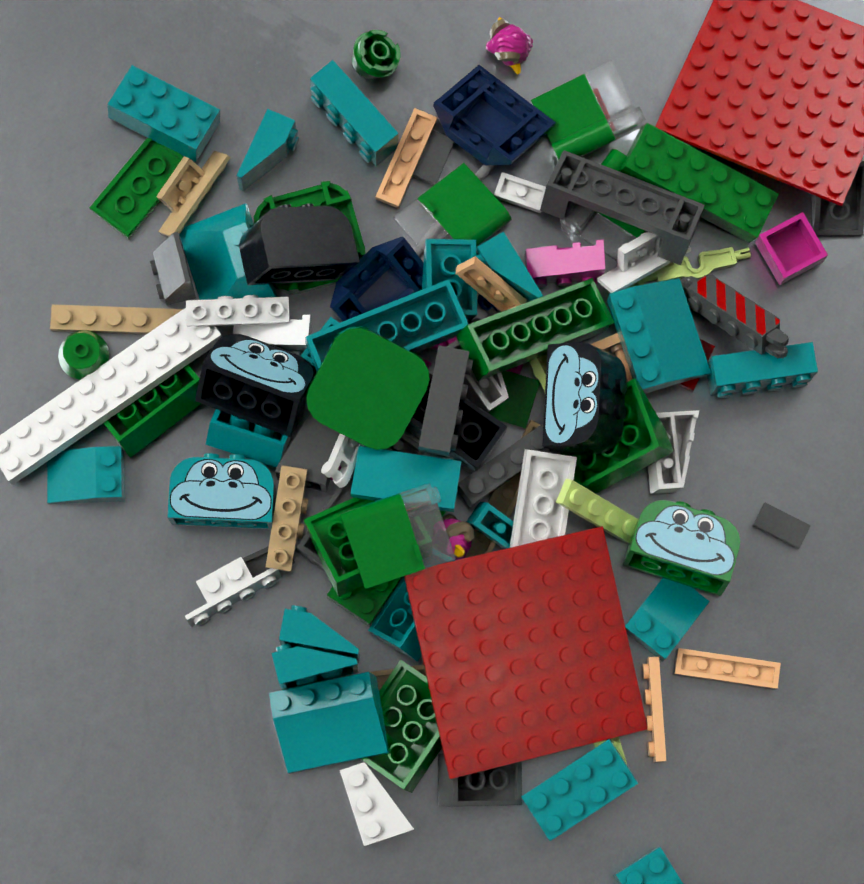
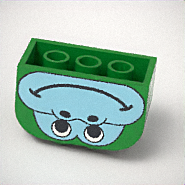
(684, 546)

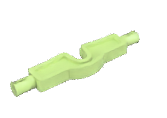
(708, 262)

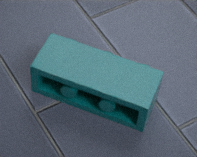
(492, 524)

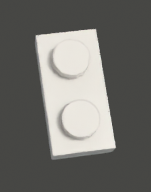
(520, 192)

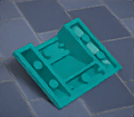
(216, 257)

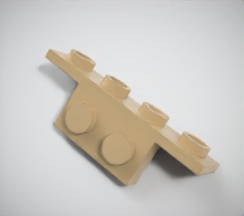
(187, 188)
(287, 516)

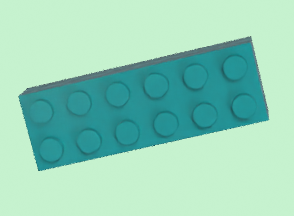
(411, 322)

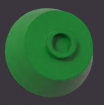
(375, 55)
(82, 353)

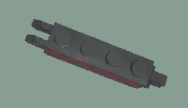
(736, 314)

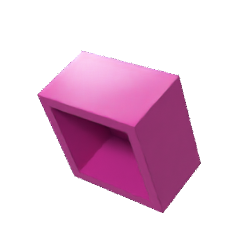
(791, 248)

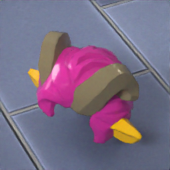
(509, 44)
(459, 534)

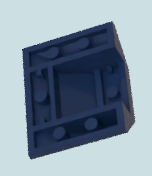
(490, 118)
(379, 278)

